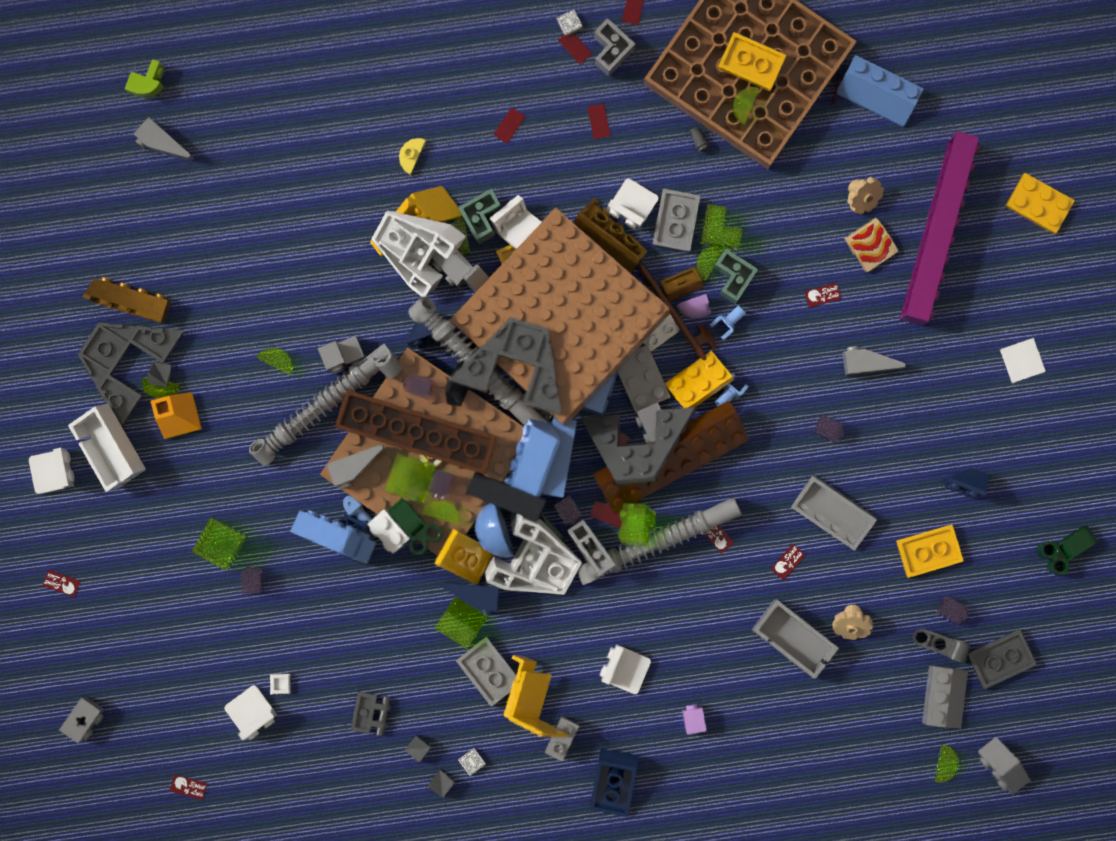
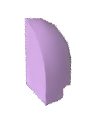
(695, 307)

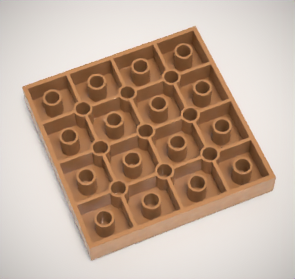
(693, 83)
(580, 294)
(473, 413)

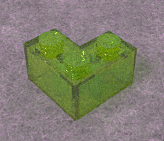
(714, 231)
(636, 524)

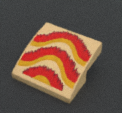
(871, 244)

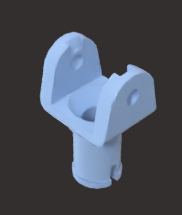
(733, 317)
(730, 393)
(355, 509)

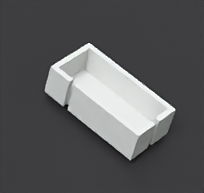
(109, 449)

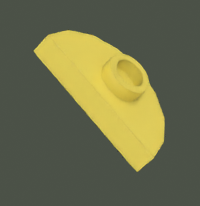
(410, 153)

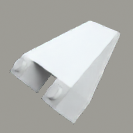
(411, 243)
(540, 563)

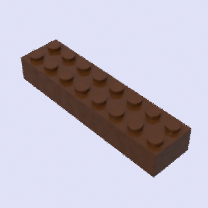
(416, 432)
(702, 442)

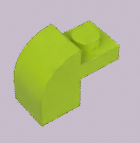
(146, 86)

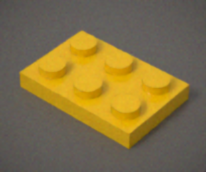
(751, 61)
(1039, 203)
(699, 381)
(929, 551)
(464, 557)

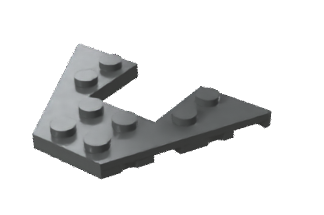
(521, 343)
(107, 348)
(637, 462)

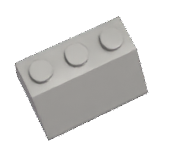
(454, 267)
(944, 697)

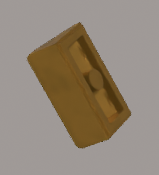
(682, 284)

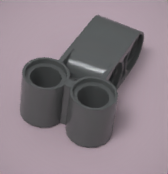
(954, 648)

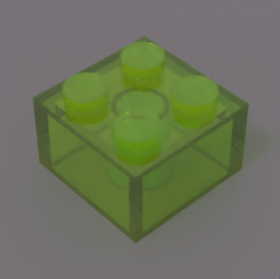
(219, 543)

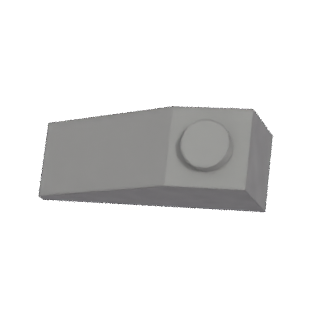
(157, 140)
(865, 361)
(349, 468)
(591, 548)

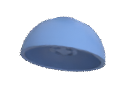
(493, 532)

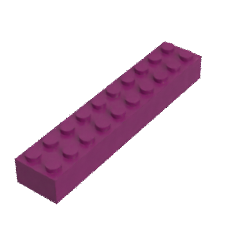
(939, 229)

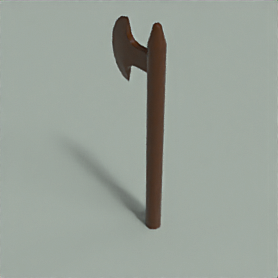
(705, 335)

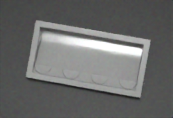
(834, 512)

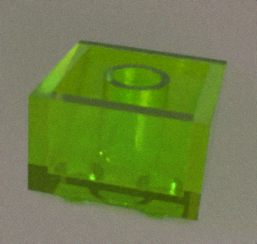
(410, 478)
(461, 622)

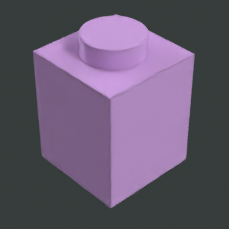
(693, 719)

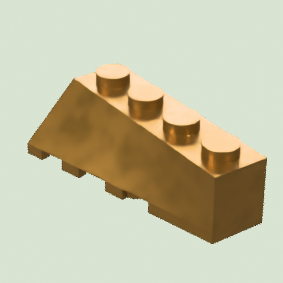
(610, 235)
(127, 300)

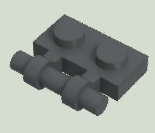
(364, 713)

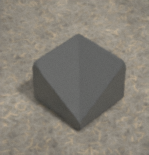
(159, 374)
(418, 748)
(441, 783)

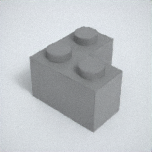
(616, 47)
(341, 355)
(1005, 766)

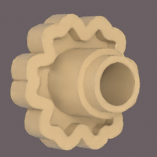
(864, 194)
(852, 623)

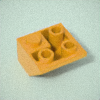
(176, 414)

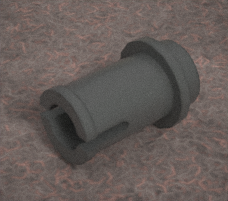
(698, 139)

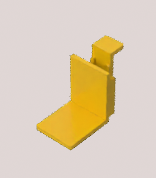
(428, 204)
(528, 698)

